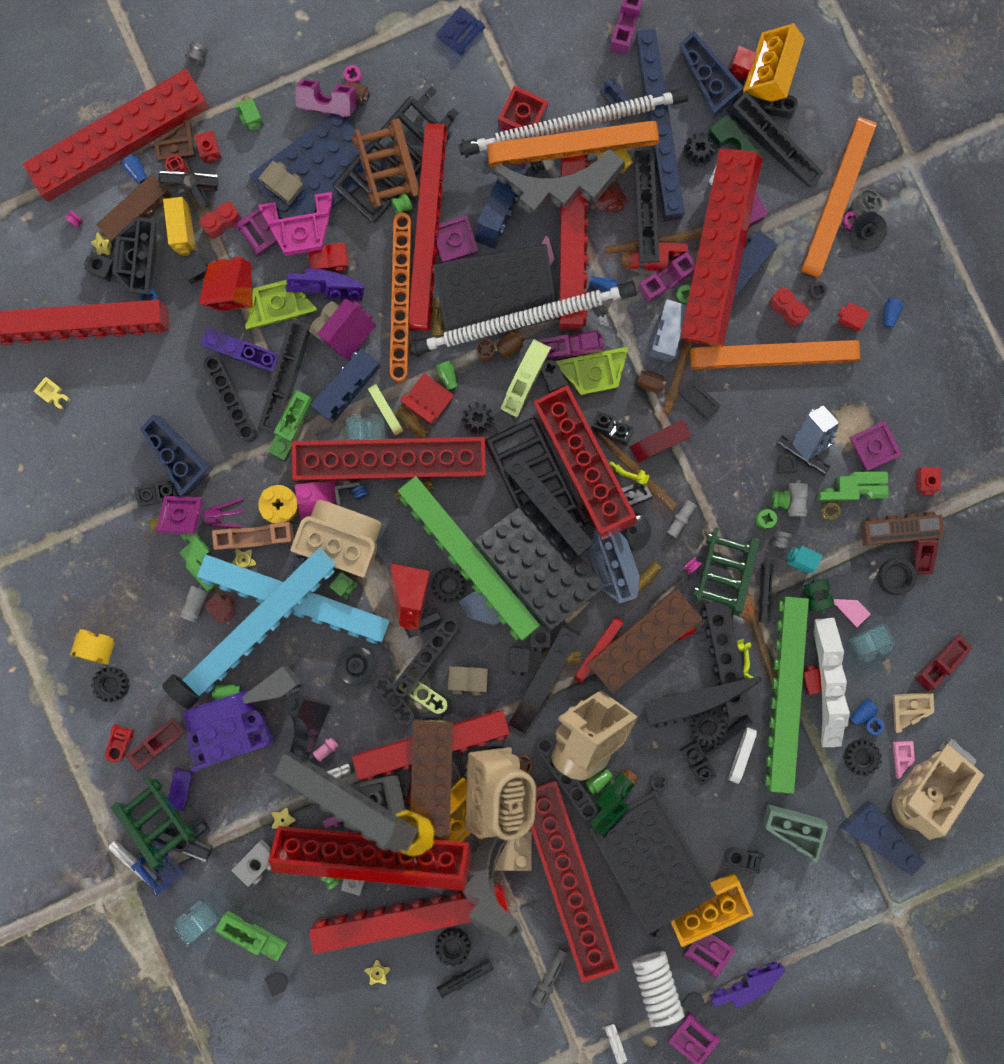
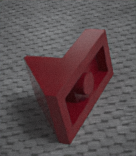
(925, 556)

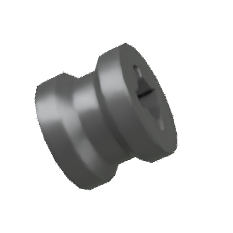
(196, 53)
(782, 540)

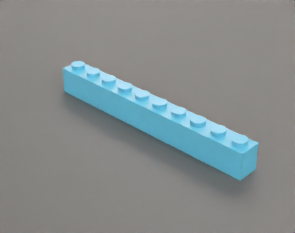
(316, 606)
(260, 621)

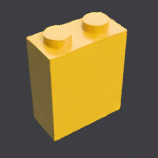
(179, 226)

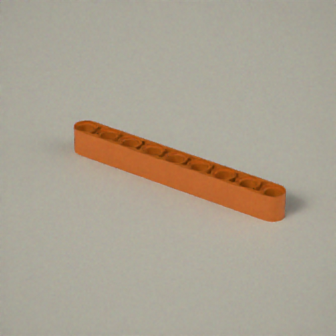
(573, 144)
(838, 197)
(398, 289)
(775, 354)

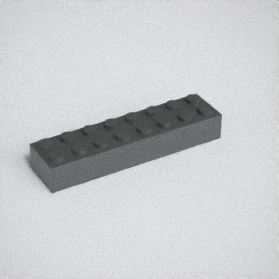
(346, 803)

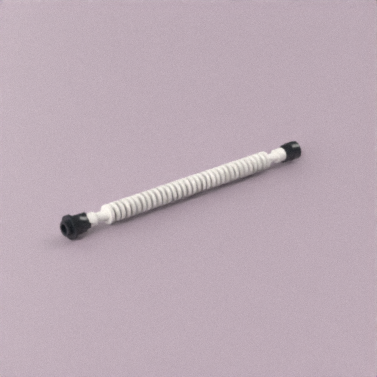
(674, 97)
(520, 319)

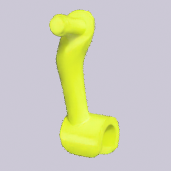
(641, 478)
(744, 648)

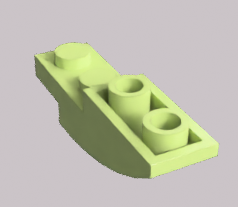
(525, 378)

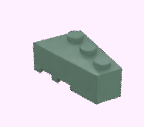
(797, 829)

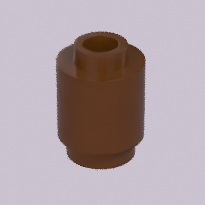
(362, 92)
(510, 344)
(651, 381)

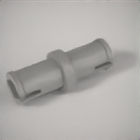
(681, 518)

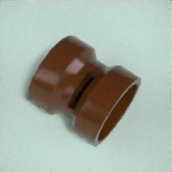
(483, 347)
(525, 763)

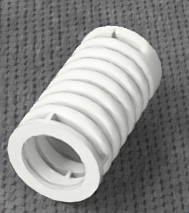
(658, 988)

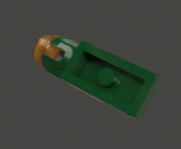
(612, 800)

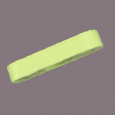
(385, 410)
(431, 707)

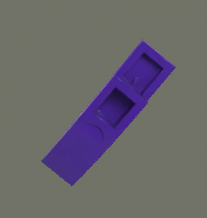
(330, 283)
(239, 350)
(757, 983)

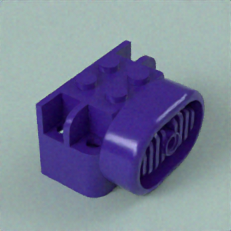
(225, 730)

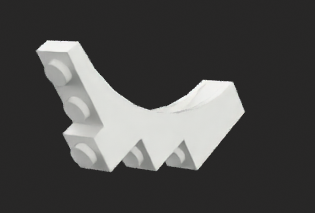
(833, 682)

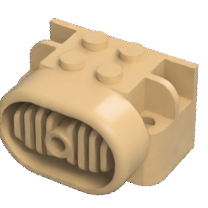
(341, 534)
(591, 735)
(935, 793)
(498, 795)

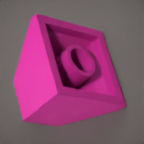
(309, 493)

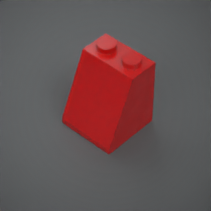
(227, 285)
(409, 594)

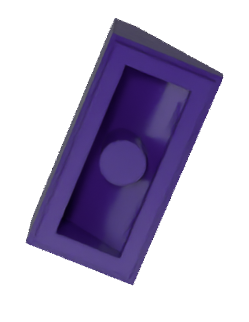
(180, 788)

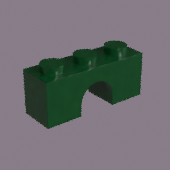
(727, 132)

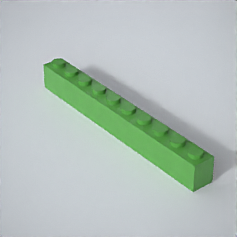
(469, 559)
(787, 698)

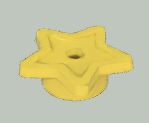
(102, 244)
(247, 555)
(285, 815)
(377, 968)

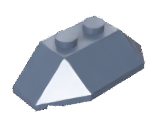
(615, 566)
(478, 610)

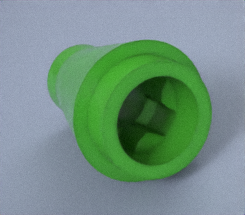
(447, 374)
(598, 781)

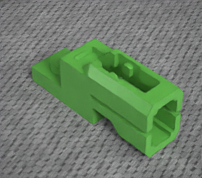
(290, 424)
(848, 489)
(194, 556)
(250, 937)

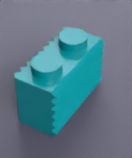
(804, 559)

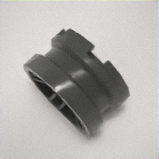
(866, 202)

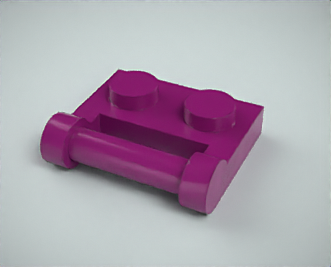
(259, 223)
(714, 948)
(689, 1045)

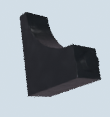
(308, 718)

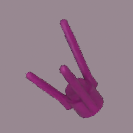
(214, 515)

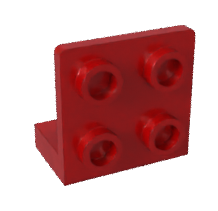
(427, 399)

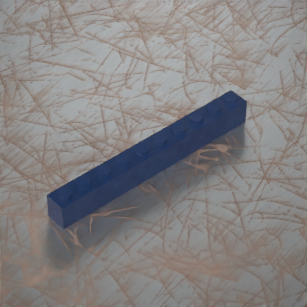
(664, 151)

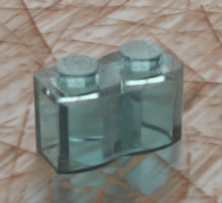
(365, 428)
(872, 642)
(196, 922)

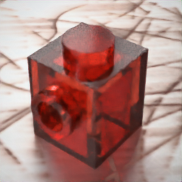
(221, 608)

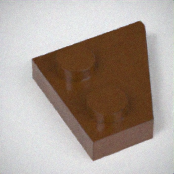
(176, 142)

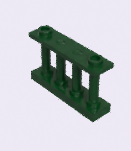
(745, 567)
(134, 826)

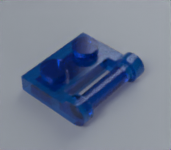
(456, 26)
(168, 873)

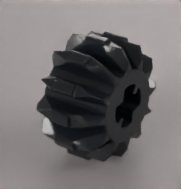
(696, 143)
(475, 424)

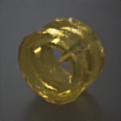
(830, 505)

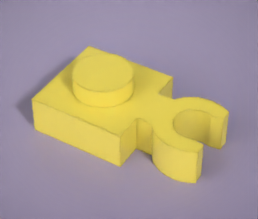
(50, 391)

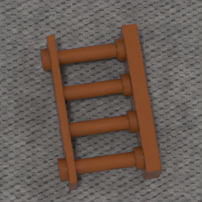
(399, 149)

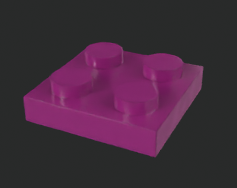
(456, 239)
(875, 446)
(179, 515)

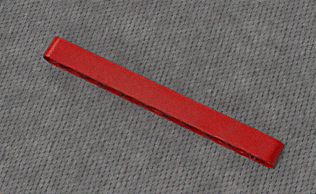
(427, 227)

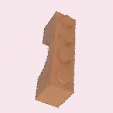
(253, 537)

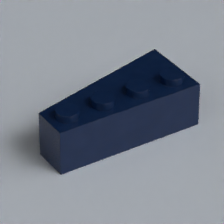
(711, 76)
(497, 211)
(753, 257)
(345, 386)
(179, 459)
(879, 834)

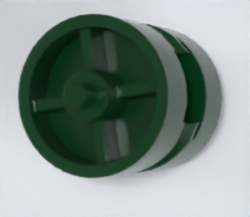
(819, 595)

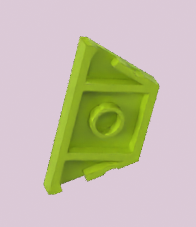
(276, 305)
(594, 371)

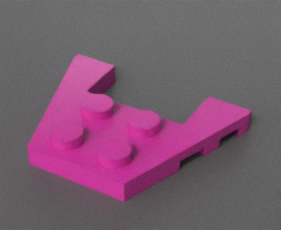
(301, 232)

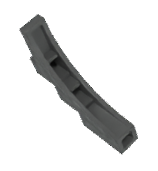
(563, 190)
(480, 891)

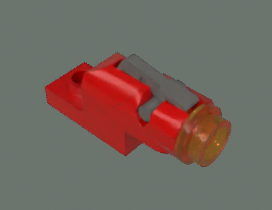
(631, 259)

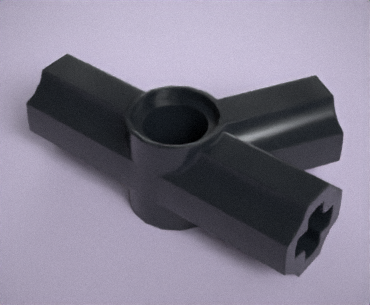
(195, 193)
(195, 849)

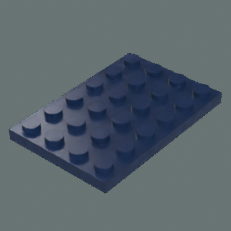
(318, 161)

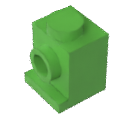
(249, 114)
(343, 585)

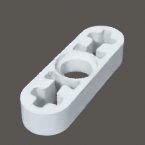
(742, 755)

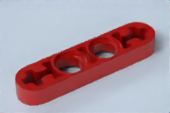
(603, 642)

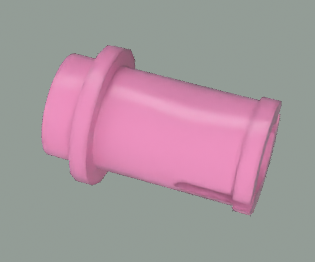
(323, 751)

